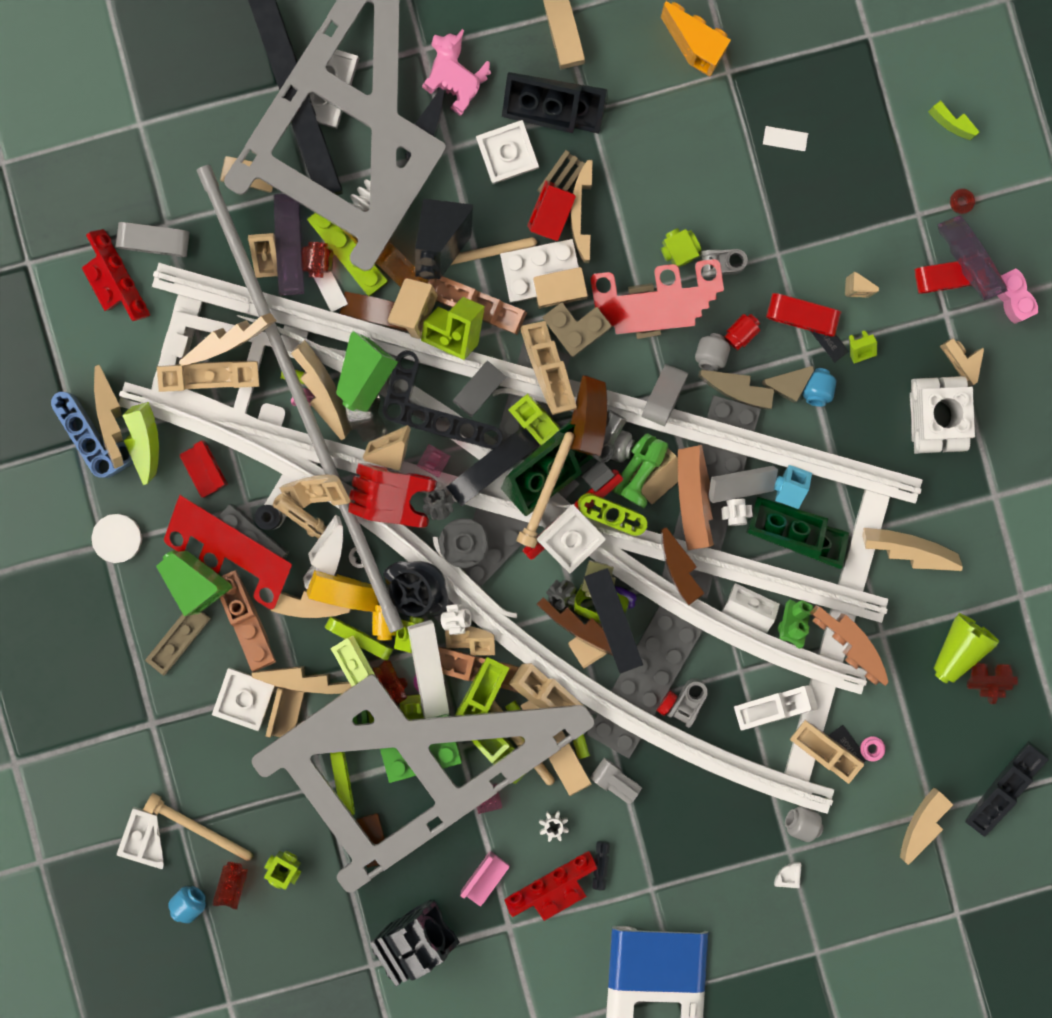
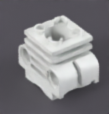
(925, 431)

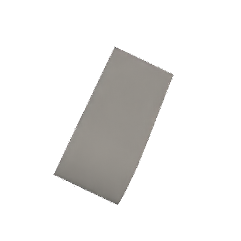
(152, 239)
(665, 395)

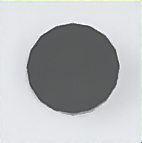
(463, 542)

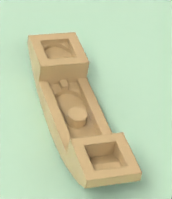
(582, 242)
(208, 375)
(316, 489)

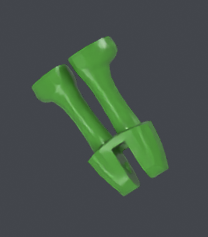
(648, 452)

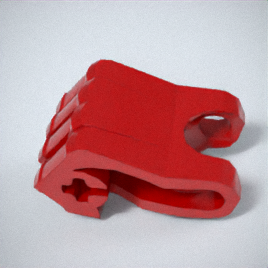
(387, 495)

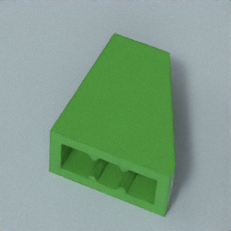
(363, 372)
(191, 582)

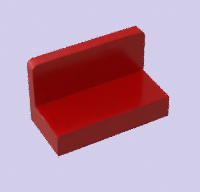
(551, 211)
(203, 469)

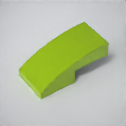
(961, 127)
(534, 418)

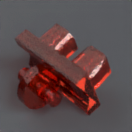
(389, 679)
(995, 684)
(230, 885)

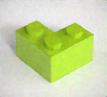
(456, 329)

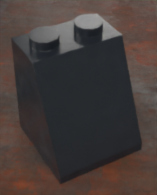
(441, 236)

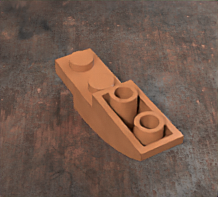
(247, 624)
(859, 648)

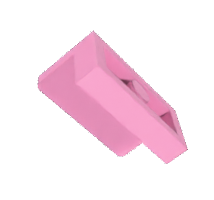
(485, 878)

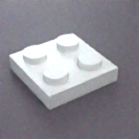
(507, 152)
(571, 539)
(243, 699)

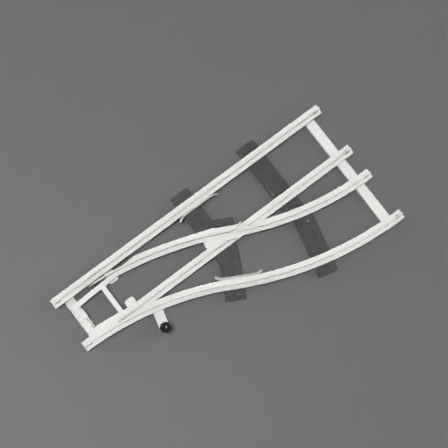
(726, 441)

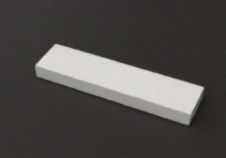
(428, 669)

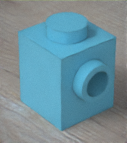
(793, 486)

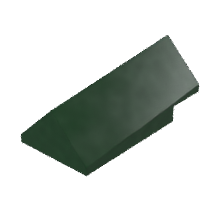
(528, 479)
(798, 532)

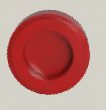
(667, 703)

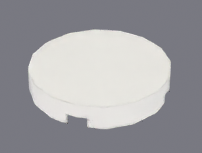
(116, 538)

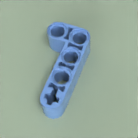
(86, 433)

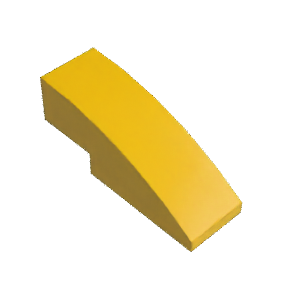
(342, 592)

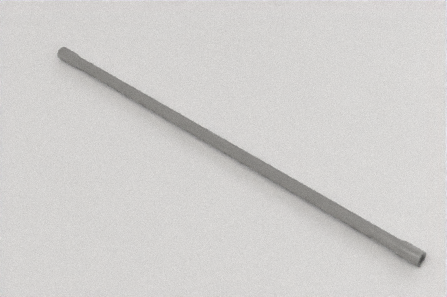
(212, 188)

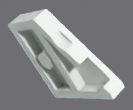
(142, 839)

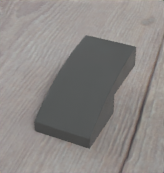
(479, 388)
(597, 475)

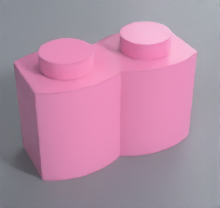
(1018, 302)

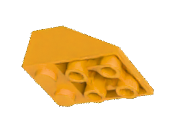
(697, 41)

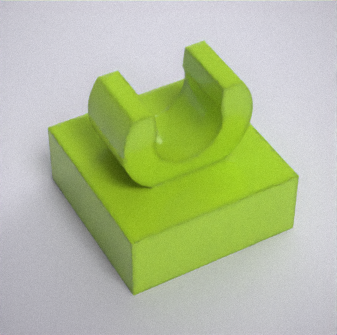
(862, 348)
(412, 707)

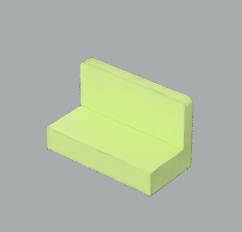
(352, 660)

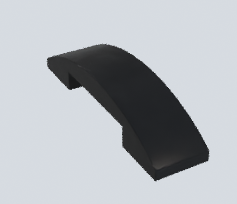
(492, 466)

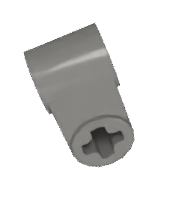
(723, 257)
(688, 703)

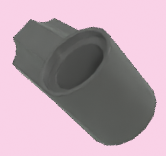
(613, 427)

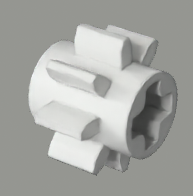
(736, 512)
(455, 619)
(550, 832)

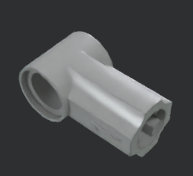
(611, 778)

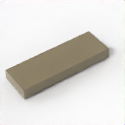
(176, 641)

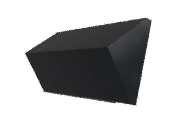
(554, 103)

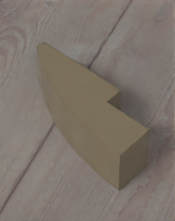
(738, 388)

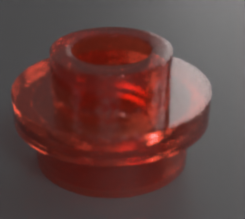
(969, 198)

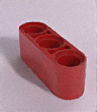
(940, 277)
(803, 314)

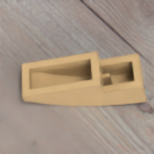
(564, 33)
(306, 607)
(540, 689)
(827, 751)
(923, 825)

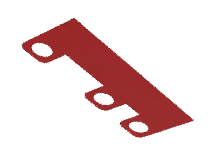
(230, 543)

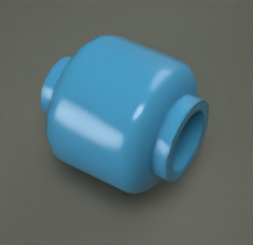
(820, 388)
(187, 904)

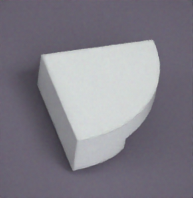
(789, 876)

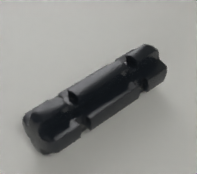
(601, 861)

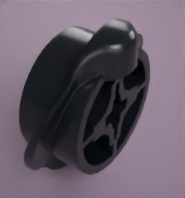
(416, 588)

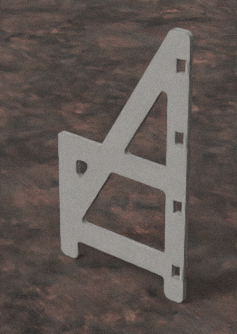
(390, 187)
(334, 731)

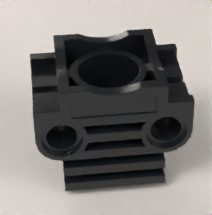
(414, 943)

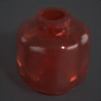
(317, 259)

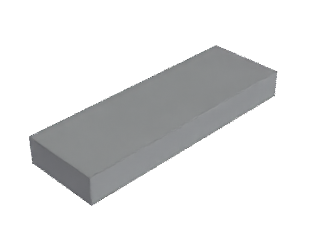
(742, 484)

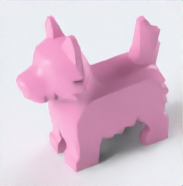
(452, 75)

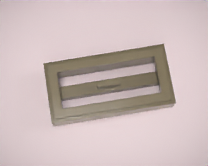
(573, 160)

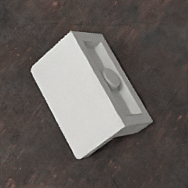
(751, 608)

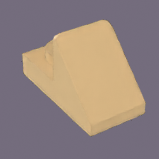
(964, 365)

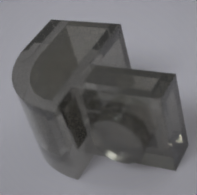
(367, 423)

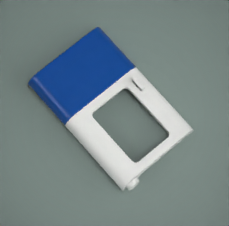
(656, 969)

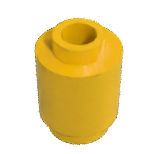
(379, 625)

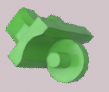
(795, 622)

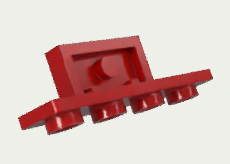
(110, 278)
(555, 890)

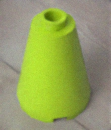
(963, 648)

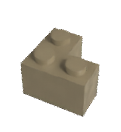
(576, 334)

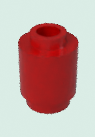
(742, 331)

